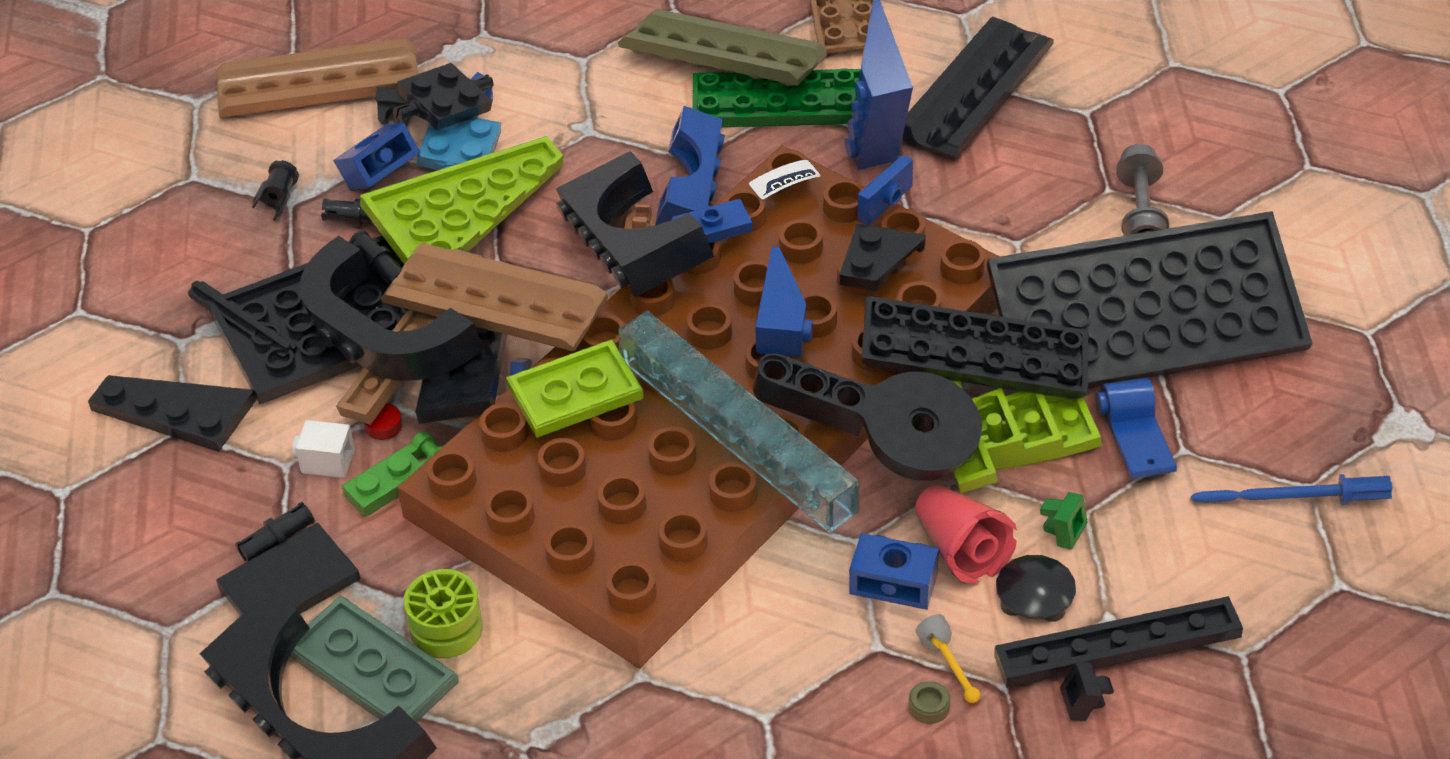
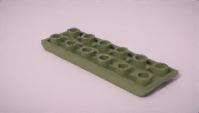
(725, 47)

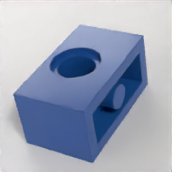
(376, 156)
(893, 571)

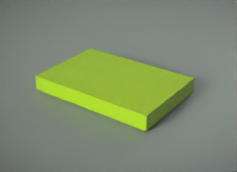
(574, 388)

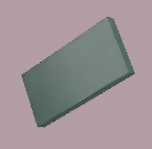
(372, 662)

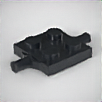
(443, 96)

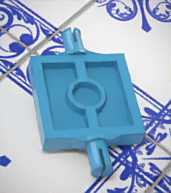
(458, 143)

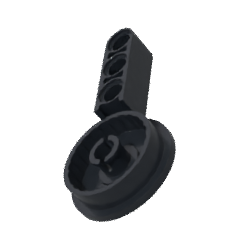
(888, 411)

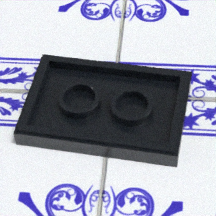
(300, 569)

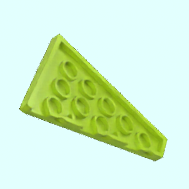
(461, 201)

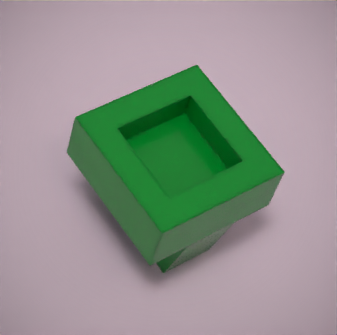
(1065, 518)

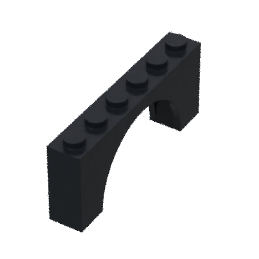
(634, 256)
(252, 664)

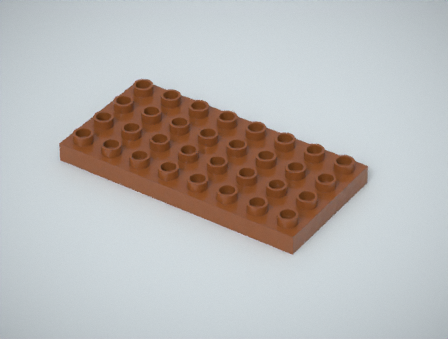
(640, 507)

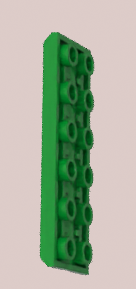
(750, 102)

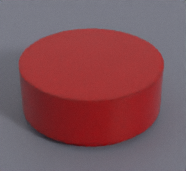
(386, 424)

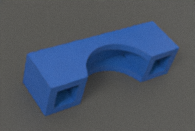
(695, 143)

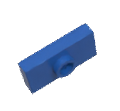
(885, 190)
(723, 220)

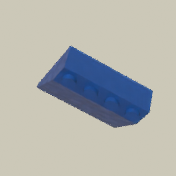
(880, 97)

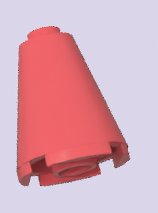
(968, 533)

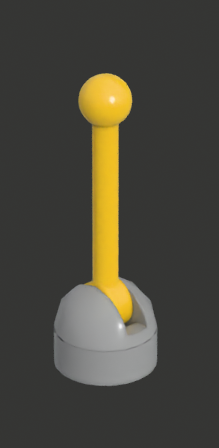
(935, 635)

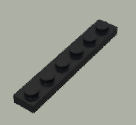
(1118, 641)

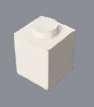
(324, 448)

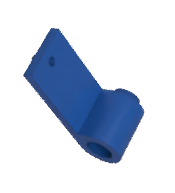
(1132, 420)

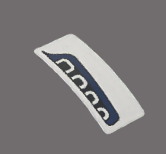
(783, 177)

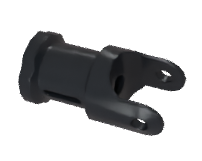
(276, 188)

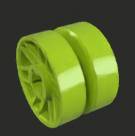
(443, 613)

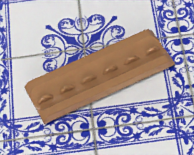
(841, 23)
(313, 77)
(497, 296)

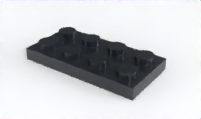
(467, 388)

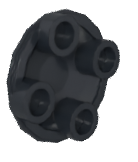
(1035, 588)

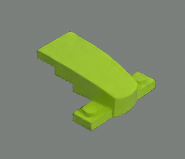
(1023, 432)

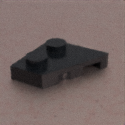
(876, 255)

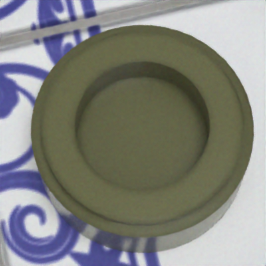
(929, 702)

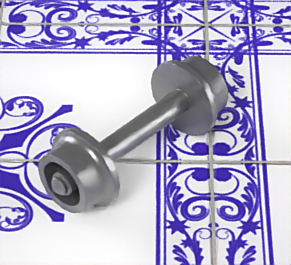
(1140, 169)

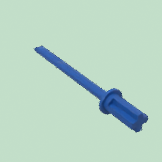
(1347, 489)

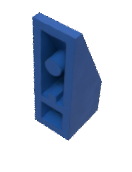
(782, 312)

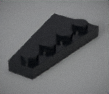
(177, 409)

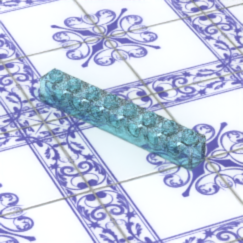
(740, 421)

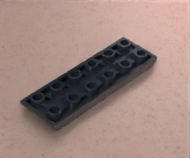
(974, 87)
(975, 348)

